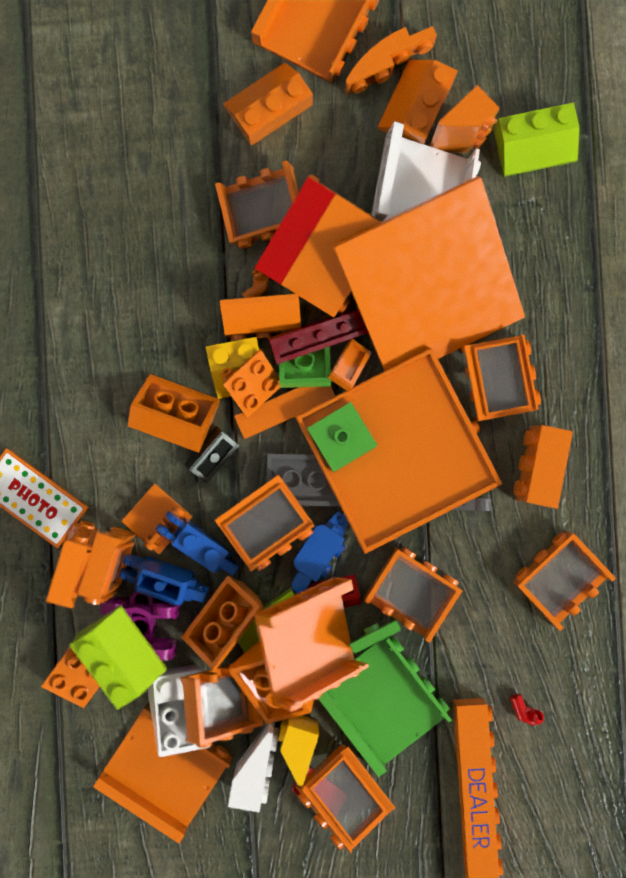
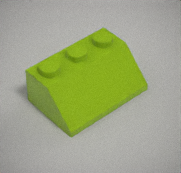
(537, 139)
(118, 657)

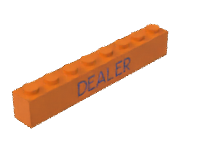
(477, 788)

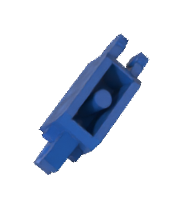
(198, 544)
(318, 550)
(163, 580)

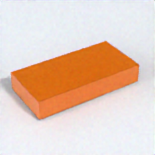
(349, 365)

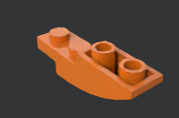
(379, 61)

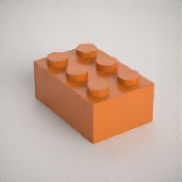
(543, 465)

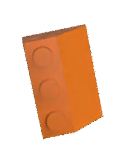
(418, 98)
(269, 103)
(466, 123)
(260, 316)
(173, 412)
(222, 621)
(252, 678)

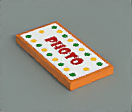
(37, 499)

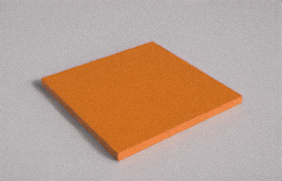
(431, 276)
(423, 458)

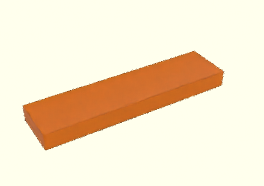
(282, 409)

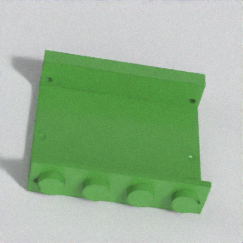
(385, 704)

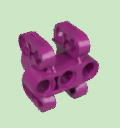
(163, 647)

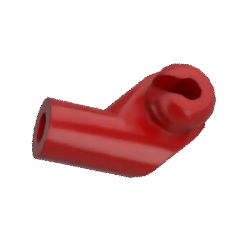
(524, 713)

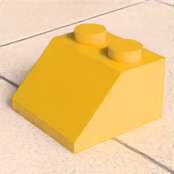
(231, 356)
(298, 742)

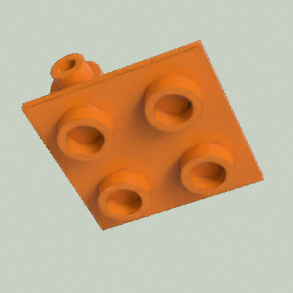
(251, 383)
(151, 512)
(71, 680)

